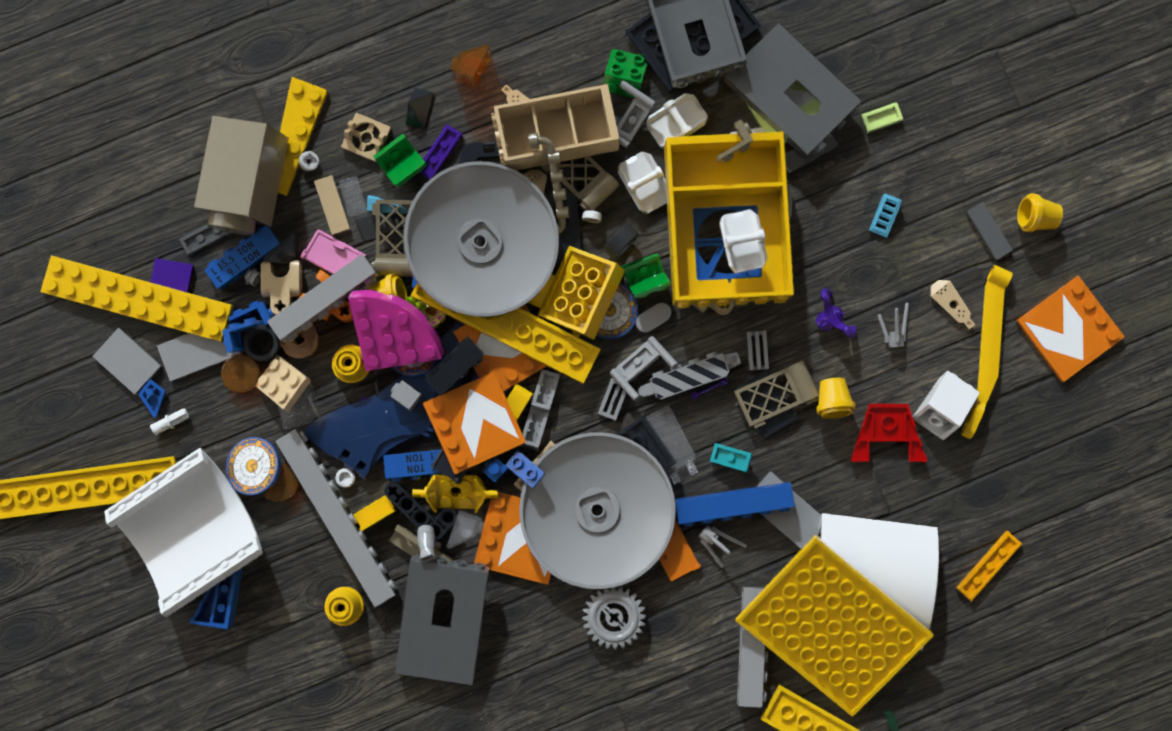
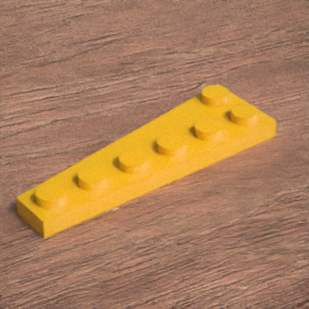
(298, 122)

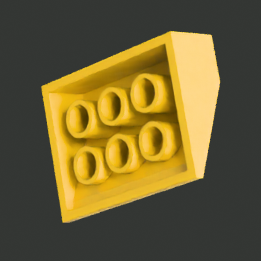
(581, 292)

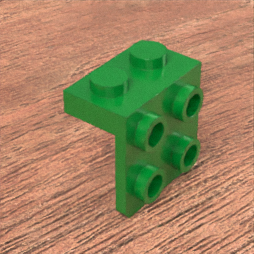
(624, 67)
(400, 161)
(646, 276)

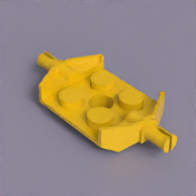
(439, 493)

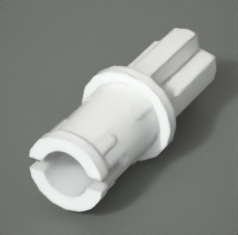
(169, 421)

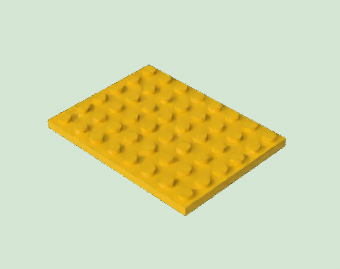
(834, 626)

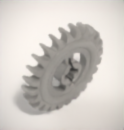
(627, 631)

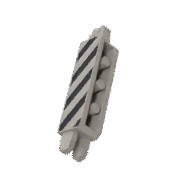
(690, 376)

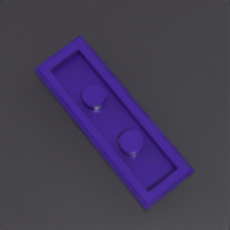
(440, 151)

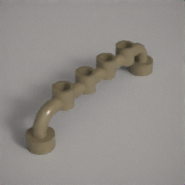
(556, 177)

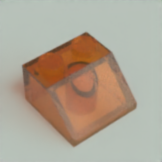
(471, 64)

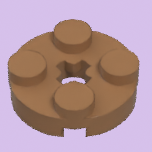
(306, 349)

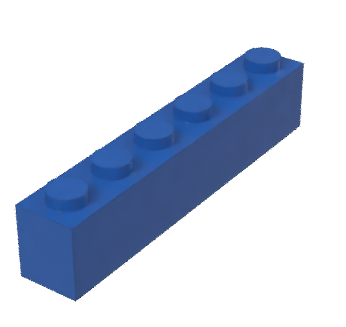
(734, 503)

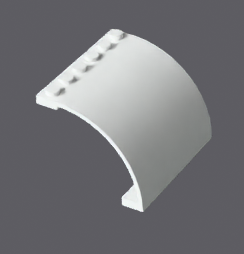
(187, 529)
(892, 556)

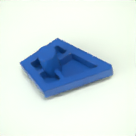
(152, 396)

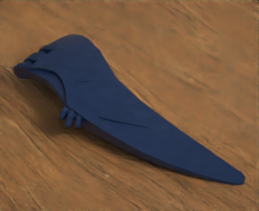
(377, 423)

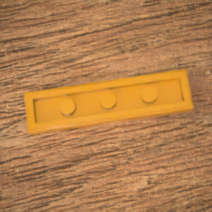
(988, 565)

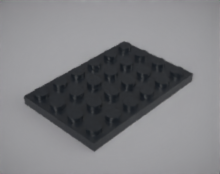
(646, 41)

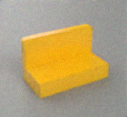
(374, 513)

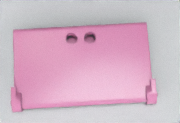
(325, 255)

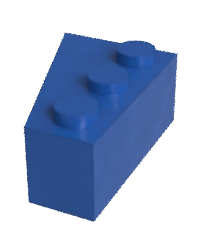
(219, 603)

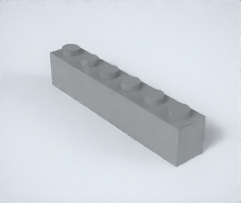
(322, 299)
(751, 661)

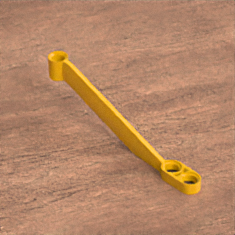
(990, 345)

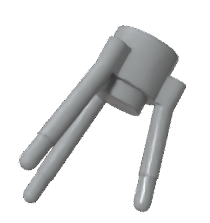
(896, 338)
(710, 536)

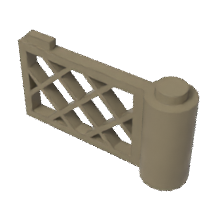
(595, 191)
(389, 262)
(801, 387)

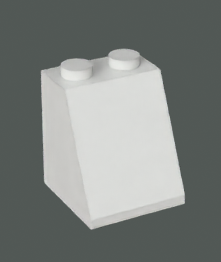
(946, 405)

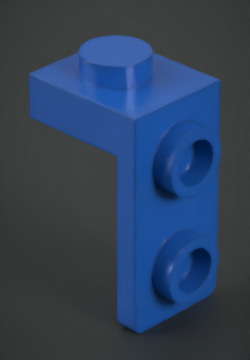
(265, 312)
(232, 335)
(525, 469)

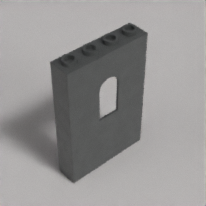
(682, 64)
(771, 70)
(438, 650)

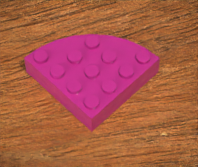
(392, 331)

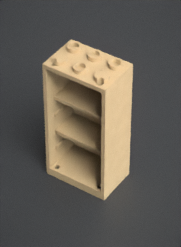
(575, 121)

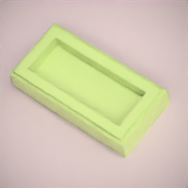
(881, 117)

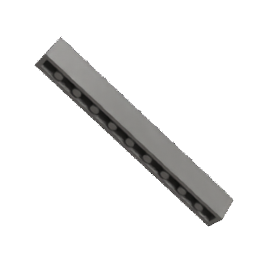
(336, 517)

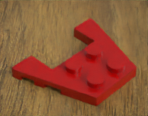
(888, 423)

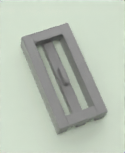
(757, 346)
(607, 414)

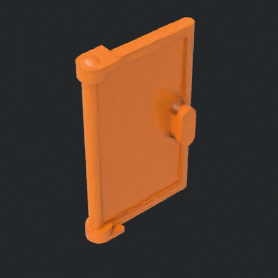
(678, 556)

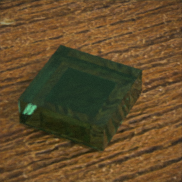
(890, 721)

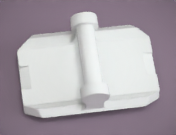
(677, 118)
(644, 182)
(743, 241)

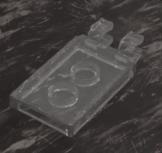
(673, 437)

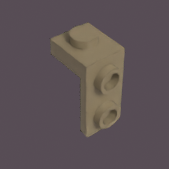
(744, 133)

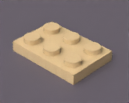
(282, 383)

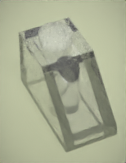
(465, 528)

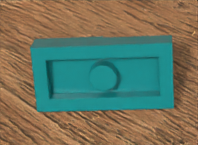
(731, 457)

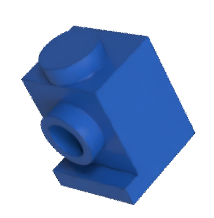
(494, 468)

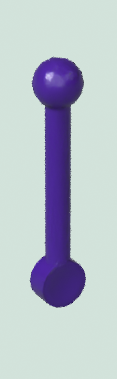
(723, 381)

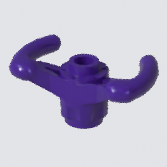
(833, 316)

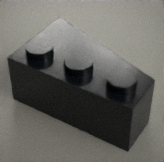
(454, 365)

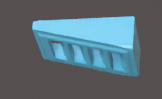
(890, 199)
(385, 208)

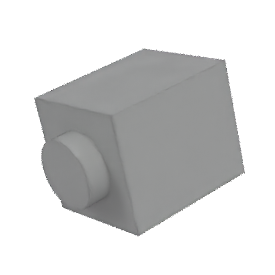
(405, 395)

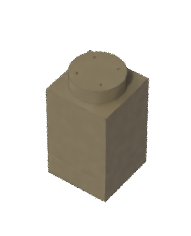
(241, 175)

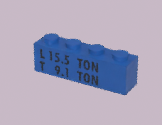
(242, 258)
(410, 464)

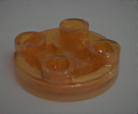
(240, 373)
(285, 486)

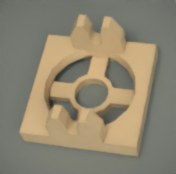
(379, 144)

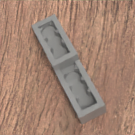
(540, 409)

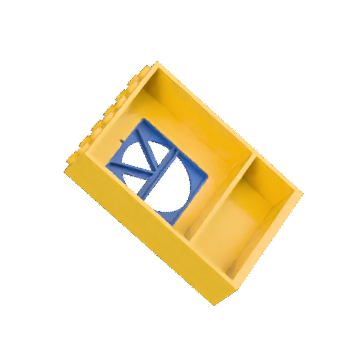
(702, 186)

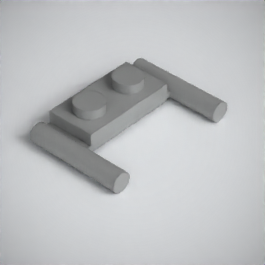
(634, 116)
(638, 362)

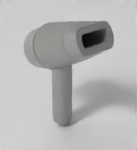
(427, 543)

